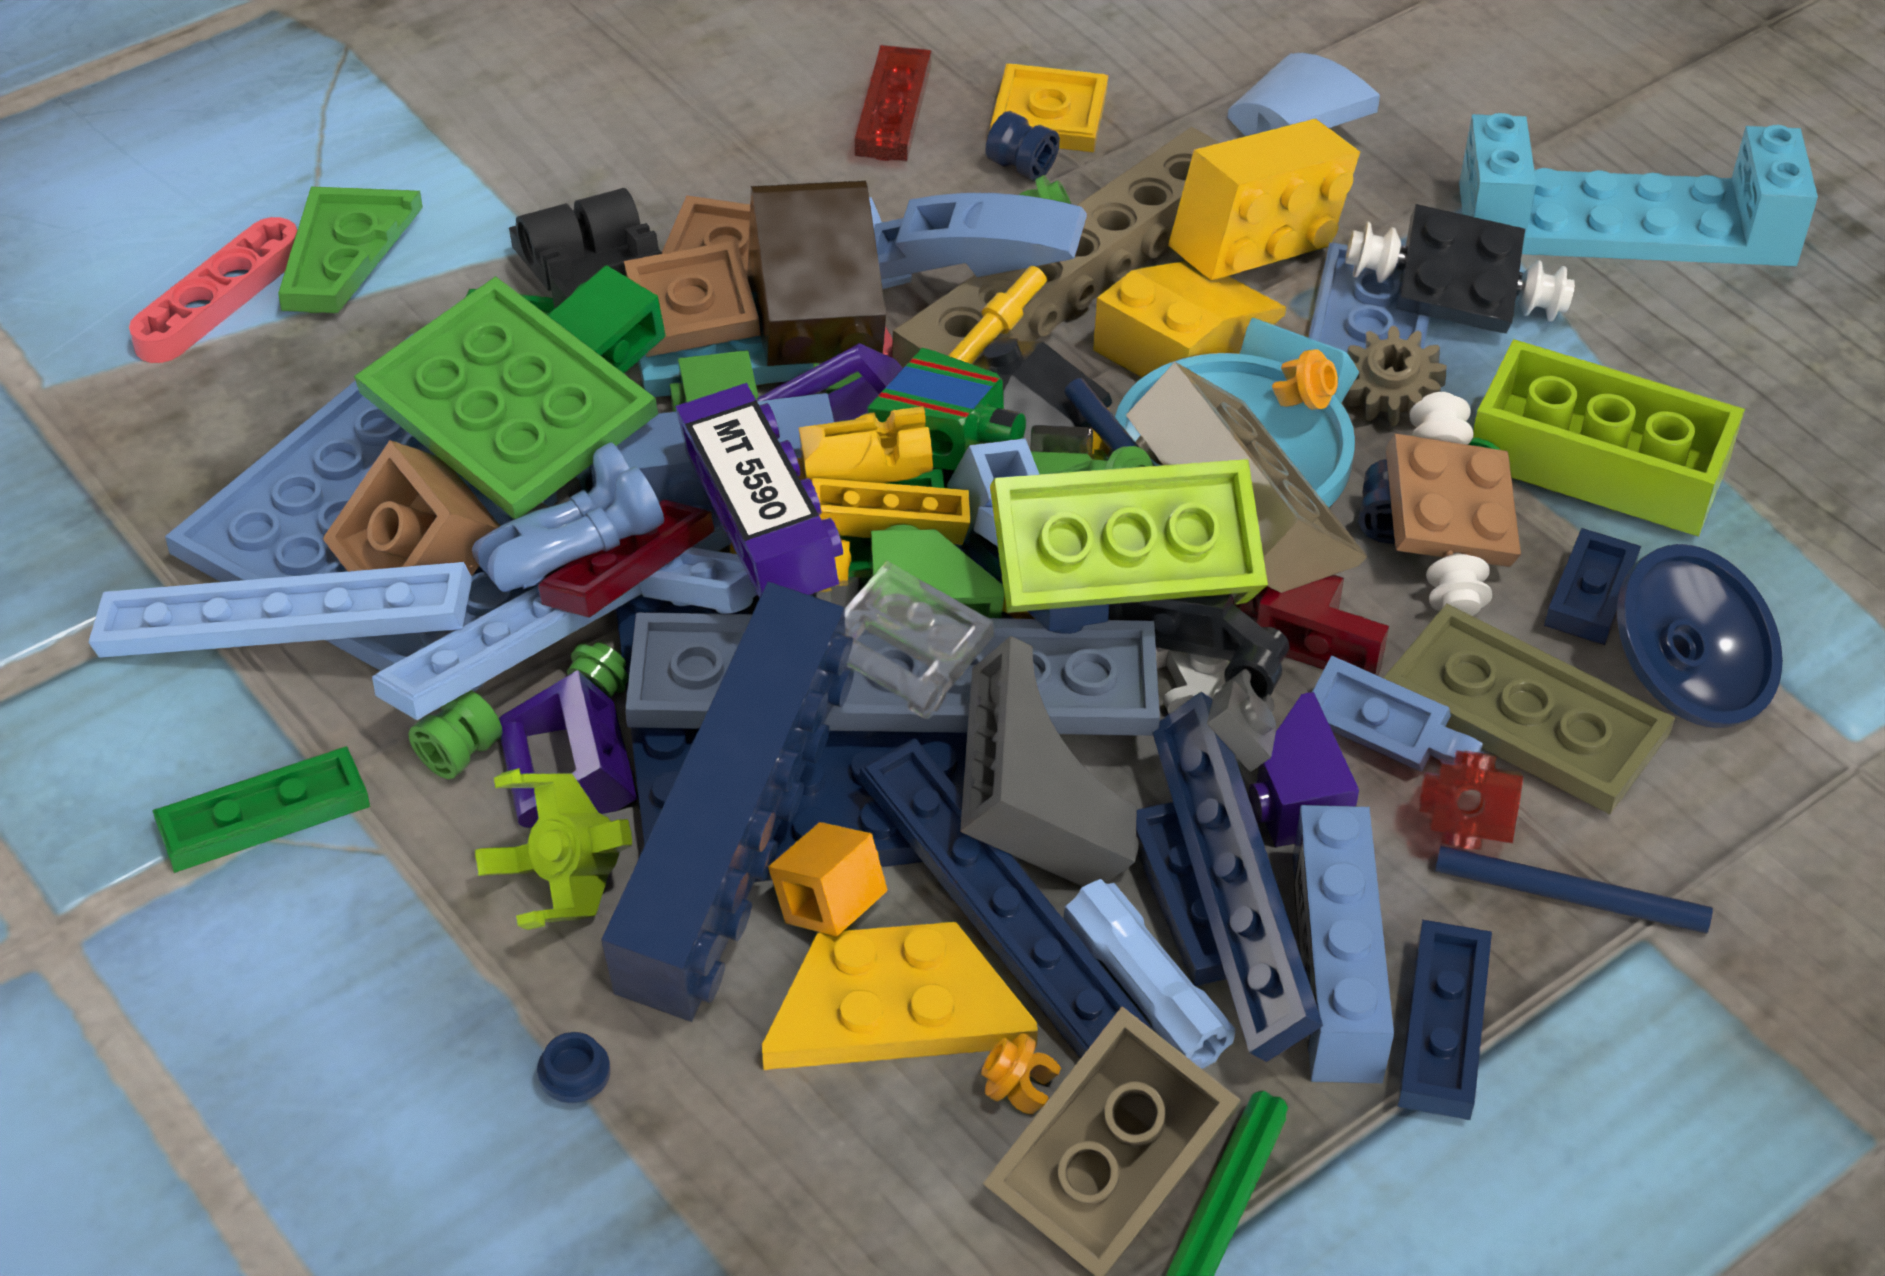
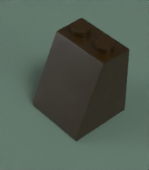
(814, 271)

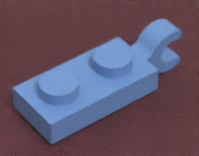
(1387, 716)

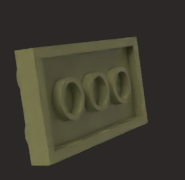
(1533, 707)

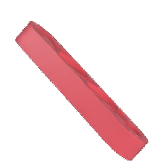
(169, 328)

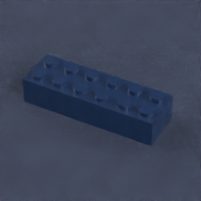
(729, 803)

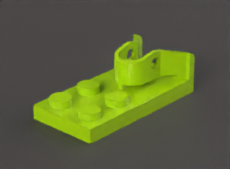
(1128, 535)

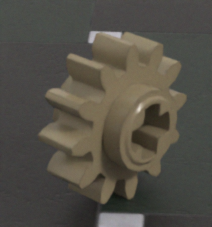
(1394, 374)

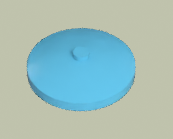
(1314, 440)

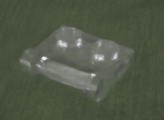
(922, 625)

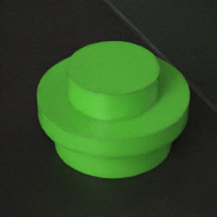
(600, 666)

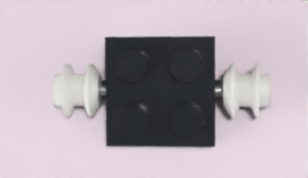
(1460, 269)

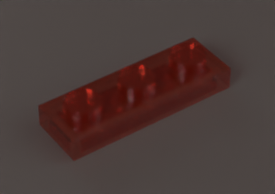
(893, 103)

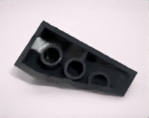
(1035, 384)

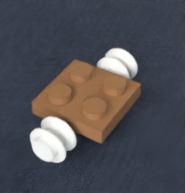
(1452, 502)

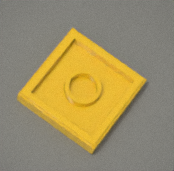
(1056, 99)

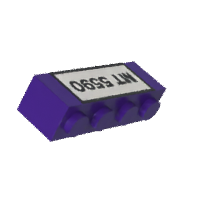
(758, 492)

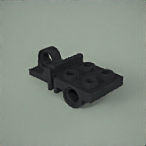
(573, 245)

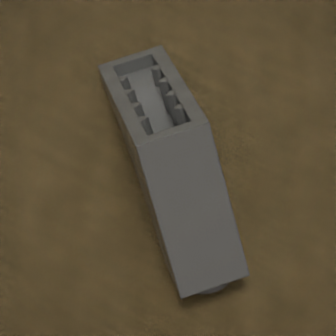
(1029, 788)

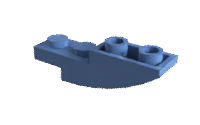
(979, 229)

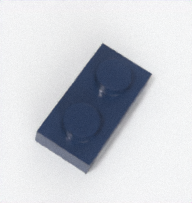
(1591, 585)

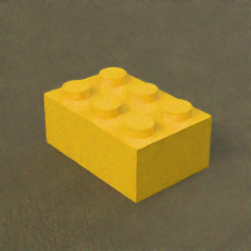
(1263, 198)

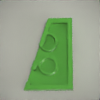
(341, 243)

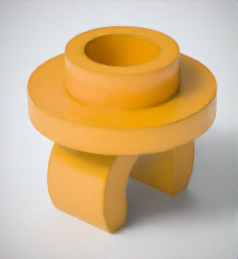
(1309, 380)
(1010, 1070)

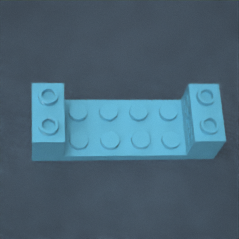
(1650, 216)

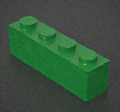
(613, 317)

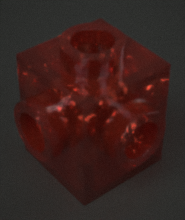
(1490, 818)

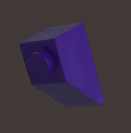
(1302, 771)

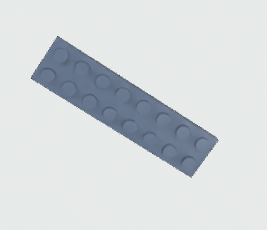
(1087, 679)

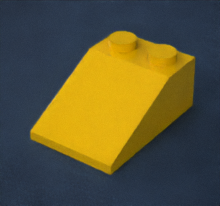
(1174, 315)

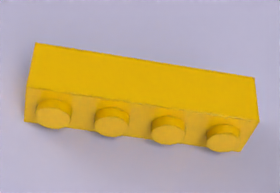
(871, 506)

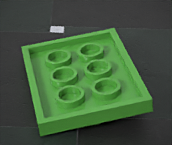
(506, 396)

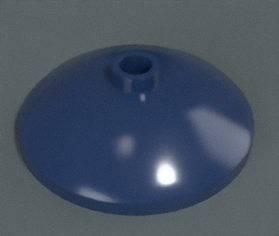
(1699, 636)

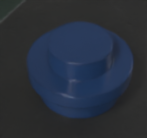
(573, 1068)

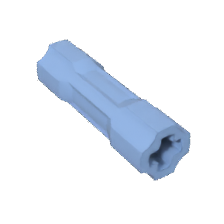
(1170, 1001)

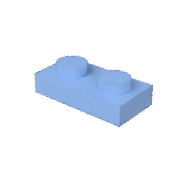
(702, 580)

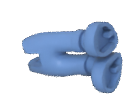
(587, 523)

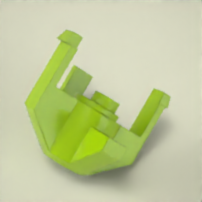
(566, 846)

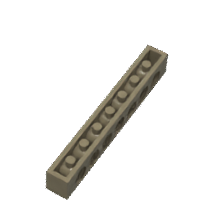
(1122, 230)

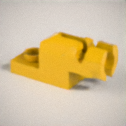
(867, 448)

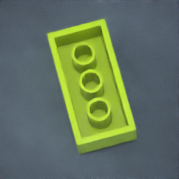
(1609, 436)

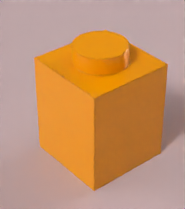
(828, 878)

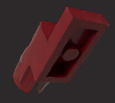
(1317, 627)

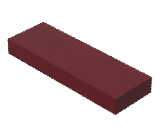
(602, 577)

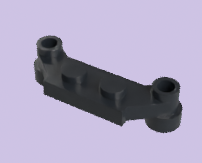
(1213, 629)

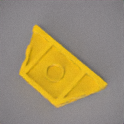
(893, 999)

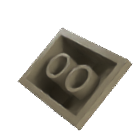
(1112, 1143)

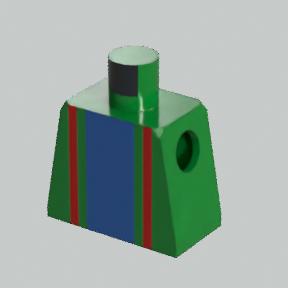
(959, 404)

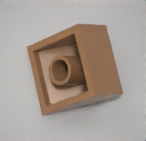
(409, 514)

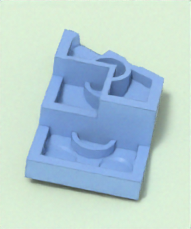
(1302, 90)

